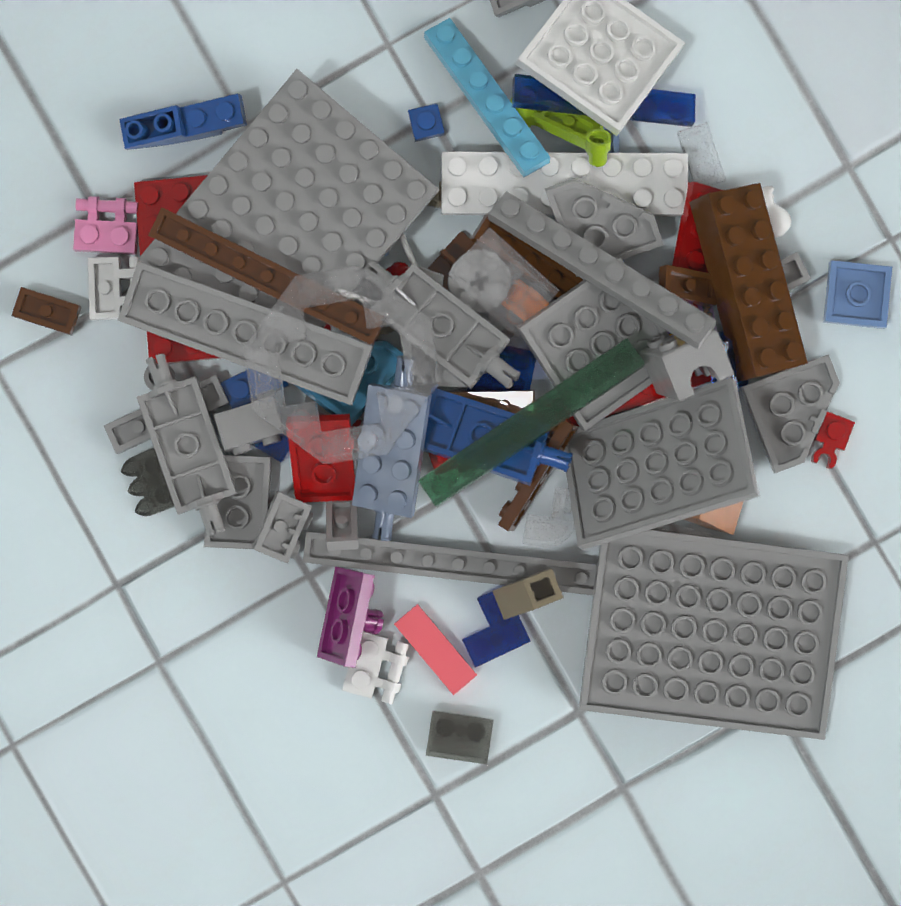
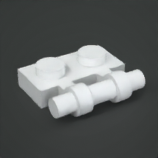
(105, 286)
(365, 677)

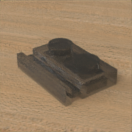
(459, 737)

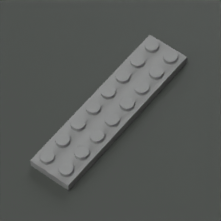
(225, 324)

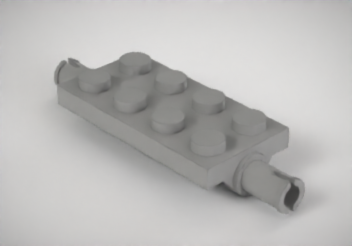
(463, 339)
(186, 445)

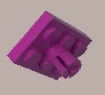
(348, 617)

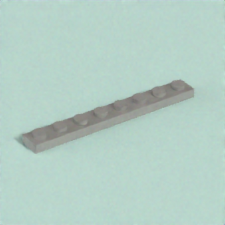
(602, 270)

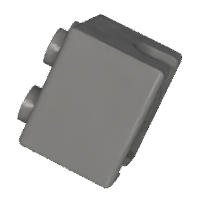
(673, 362)

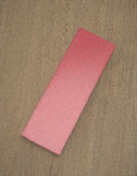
(435, 649)

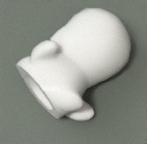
(778, 216)

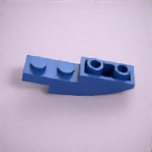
(184, 123)

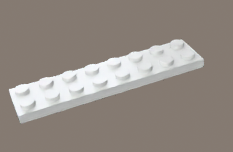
(479, 179)

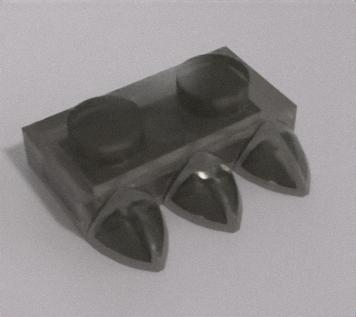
(149, 483)

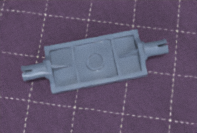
(391, 481)

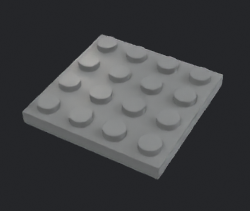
(581, 329)

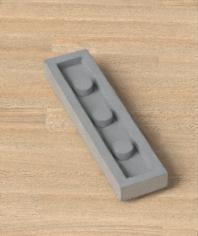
(132, 429)

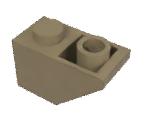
(528, 593)

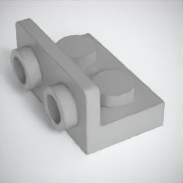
(282, 527)

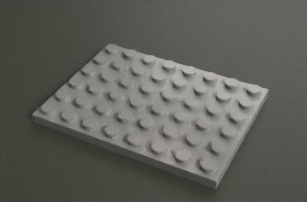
(302, 192)
(714, 633)

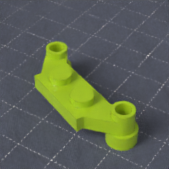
(573, 128)

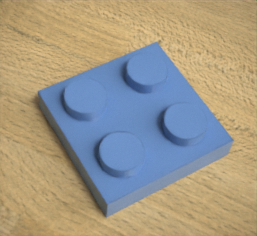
(857, 294)

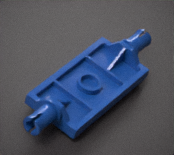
(459, 422)

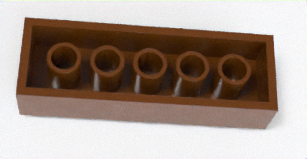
(748, 281)

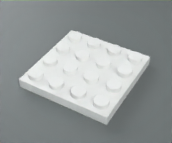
(601, 57)

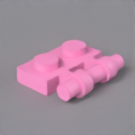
(106, 236)

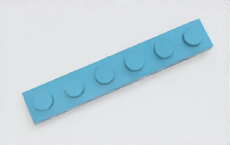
(487, 97)

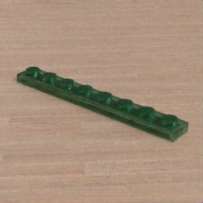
(531, 422)

